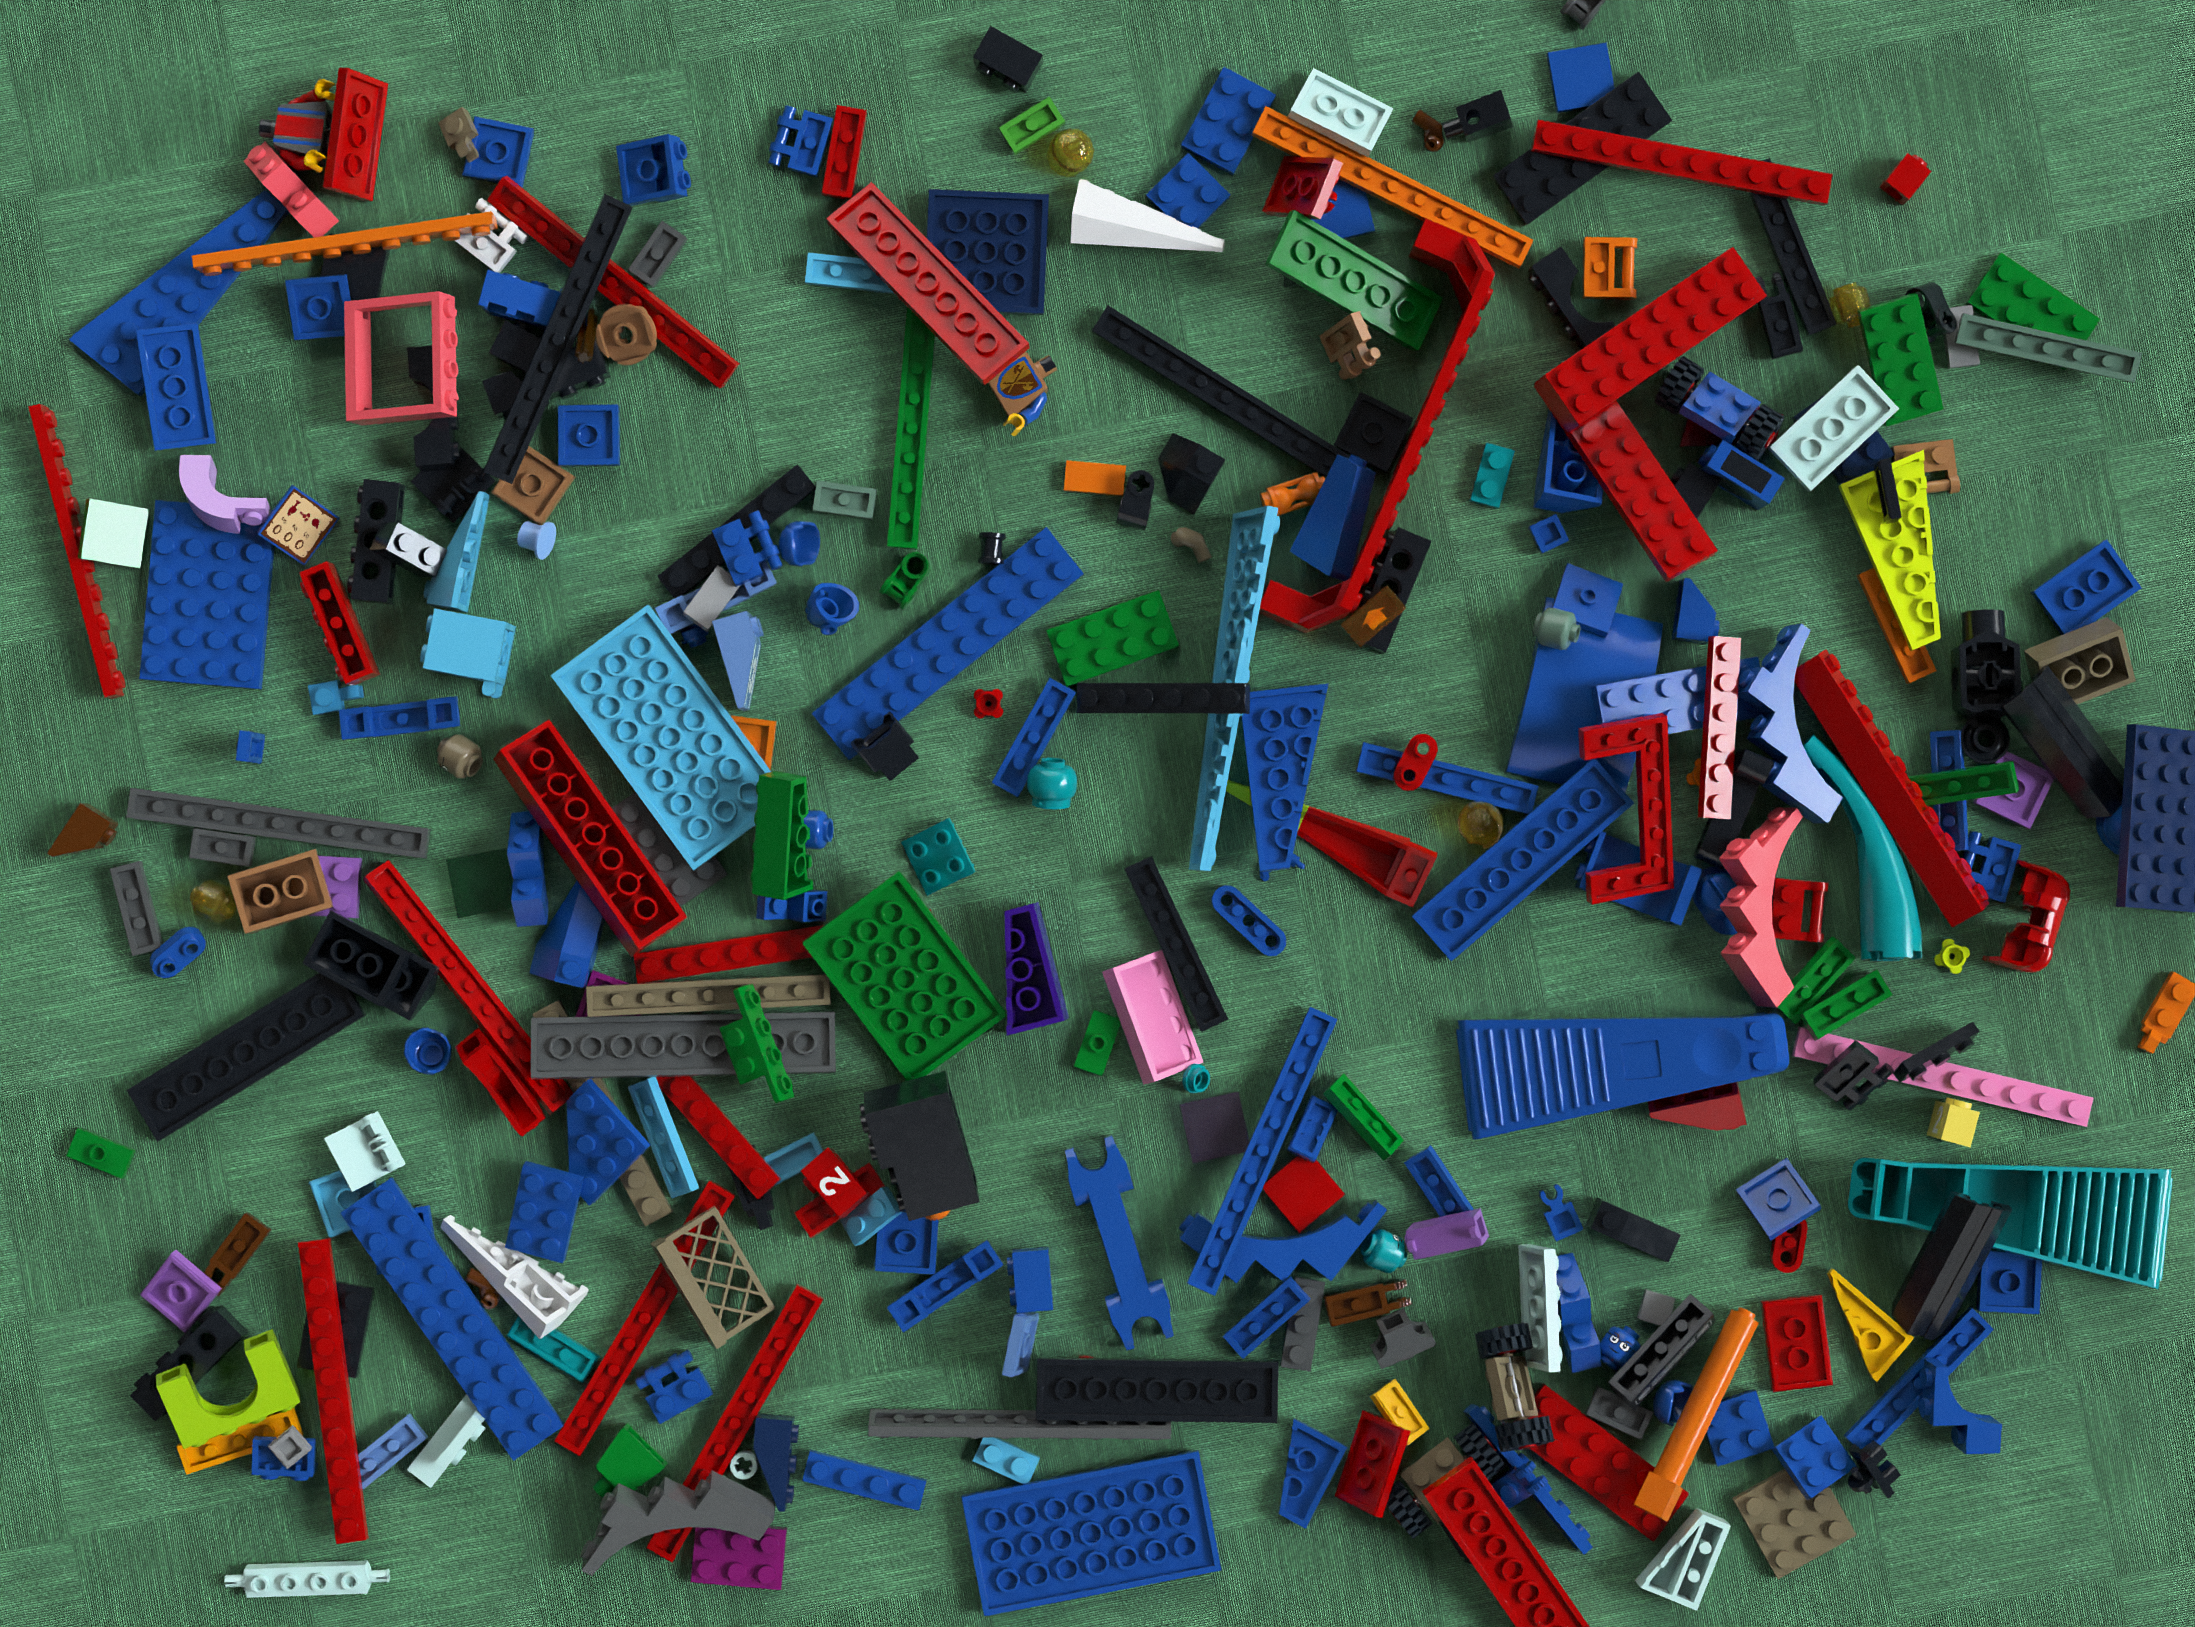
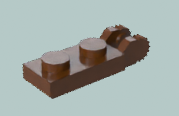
(237, 1249)
(1363, 1302)

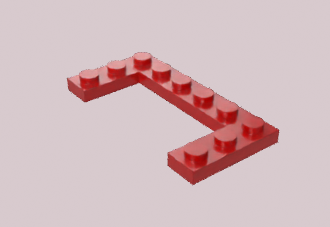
(1655, 870)

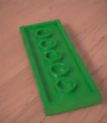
(1353, 280)

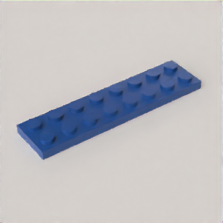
(1522, 859)

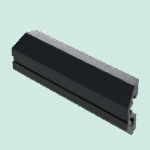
(2067, 745)
(1948, 1264)

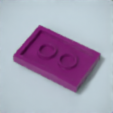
(737, 1560)

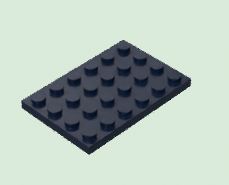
(2158, 820)

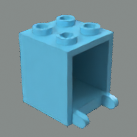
(469, 648)

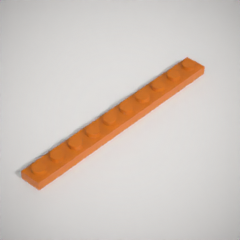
(1394, 187)
(332, 245)

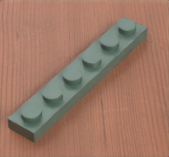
(2048, 348)

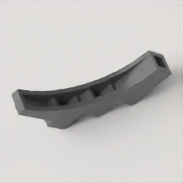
(713, 1504)

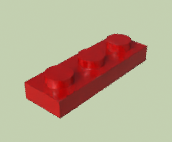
(844, 152)
(817, 1219)

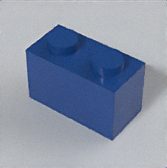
(1031, 1279)

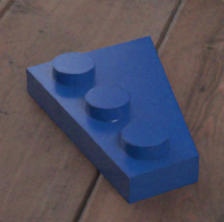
(1309, 1470)

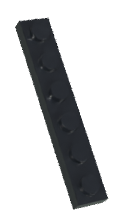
(1794, 262)
(706, 555)
(1164, 698)
(1176, 944)

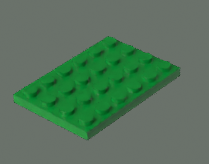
(905, 977)

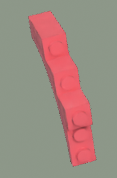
(1748, 907)

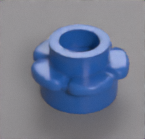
(694, 636)

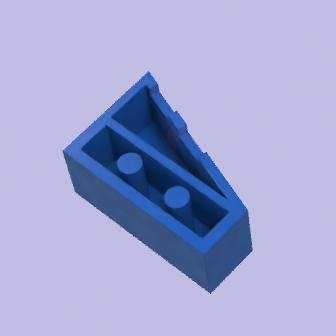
(518, 300)

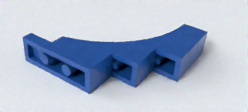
(1322, 1248)

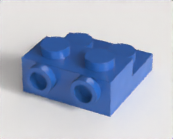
(653, 170)

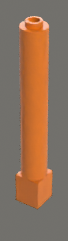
(1664, 1484)

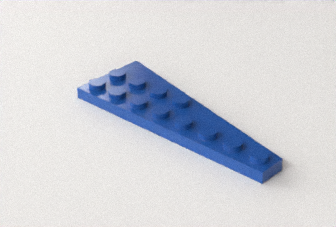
(175, 292)

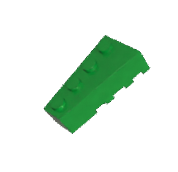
(781, 837)

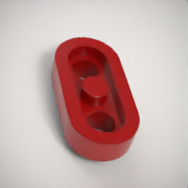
(1416, 762)
(1793, 1243)

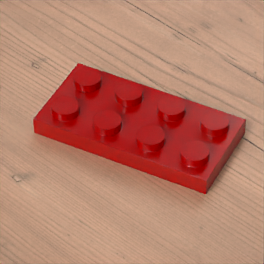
(355, 134)

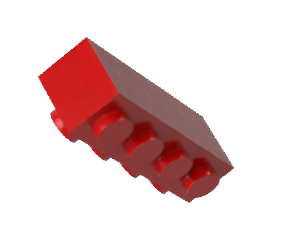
(339, 623)

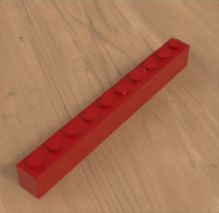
(1890, 789)

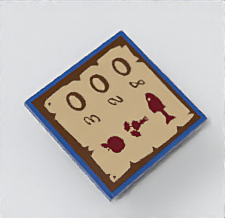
(298, 525)

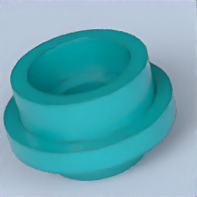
(1196, 1078)

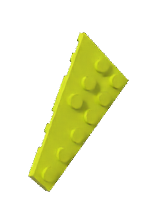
(1901, 549)

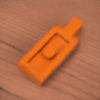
(2166, 1011)

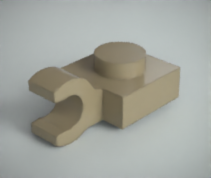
(459, 132)

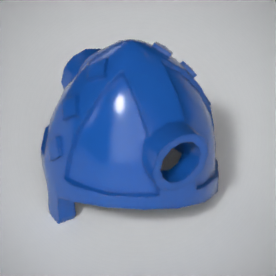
(831, 608)

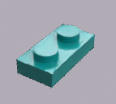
(1492, 475)

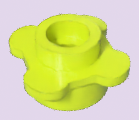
(1960, 953)

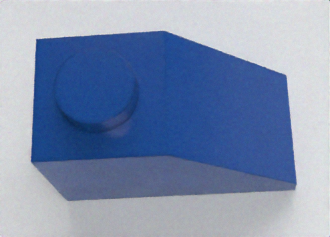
(1693, 615)

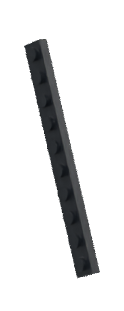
(557, 339)
(1216, 391)

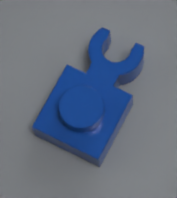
(1561, 1217)

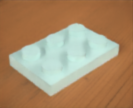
(1340, 112)

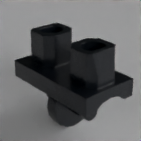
(1869, 1473)

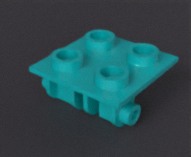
(938, 856)

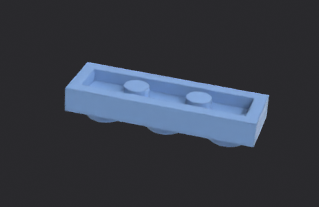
(390, 1449)

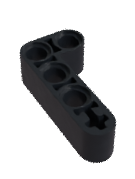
(1748, 774)

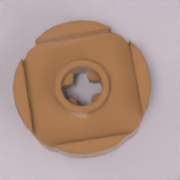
(642, 327)

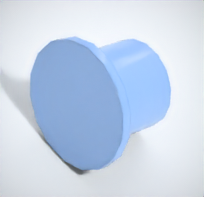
(537, 538)

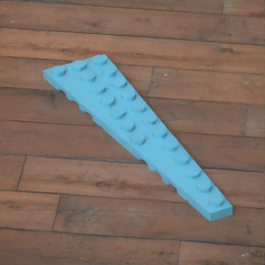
(1241, 601)

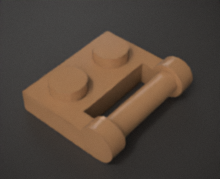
(1938, 458)

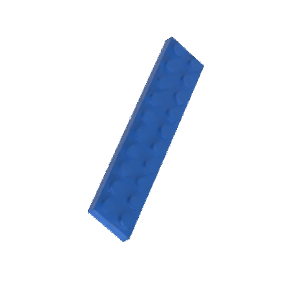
(950, 641)
(452, 1318)

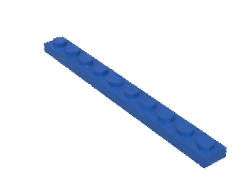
(1261, 1151)

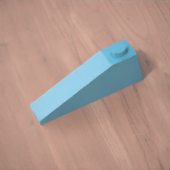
(455, 577)

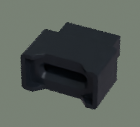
(887, 748)

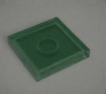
(481, 882)

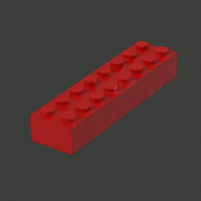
(1650, 339)
(589, 837)

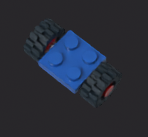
(1719, 407)

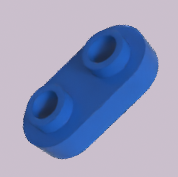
(177, 953)

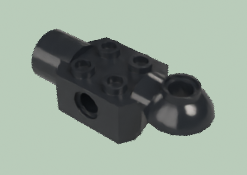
(1982, 679)

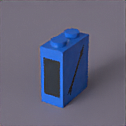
(1740, 474)

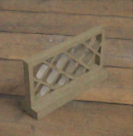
(689, 1288)

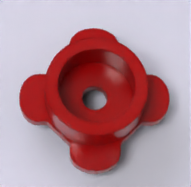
(982, 710)

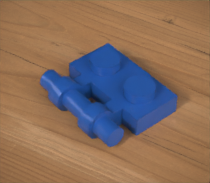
(809, 143)
(738, 552)
(1997, 865)
(678, 1395)

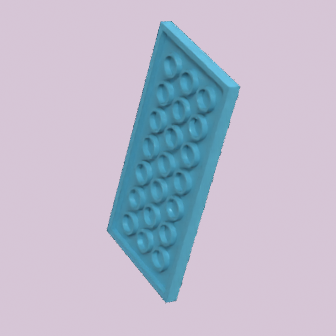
(667, 735)

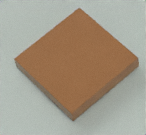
(535, 487)

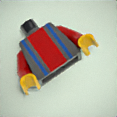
(303, 128)

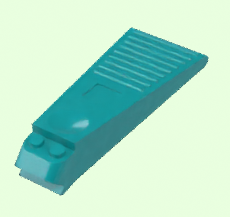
(2063, 1215)

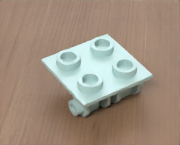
(364, 1151)

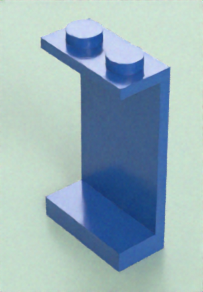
(1666, 905)

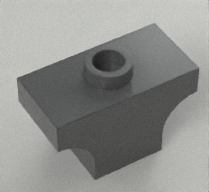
(1400, 1338)

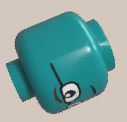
(1384, 1251)

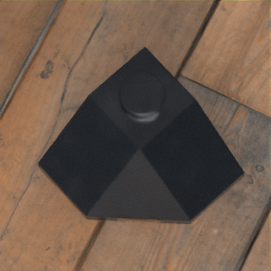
(1188, 471)

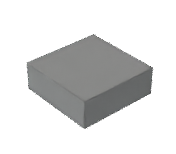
(1655, 1307)
(289, 1447)

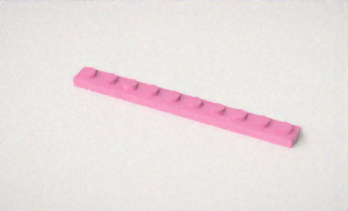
(1960, 1080)

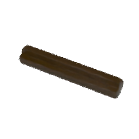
(586, 337)

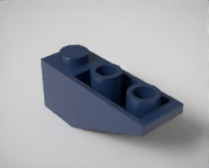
(774, 1452)

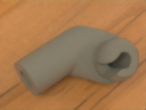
(1191, 539)

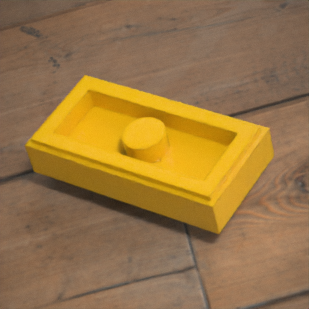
(1399, 1409)

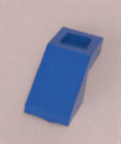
(803, 907)

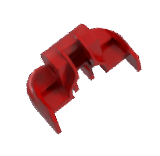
(2032, 943)

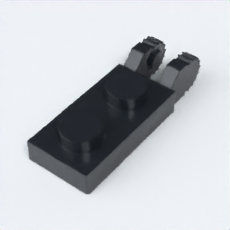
(1779, 320)

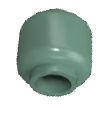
(1556, 628)

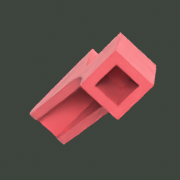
(290, 190)

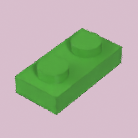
(1032, 125)

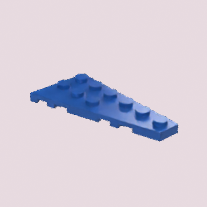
(1279, 756)

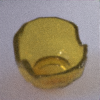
(1070, 152)
(1480, 823)

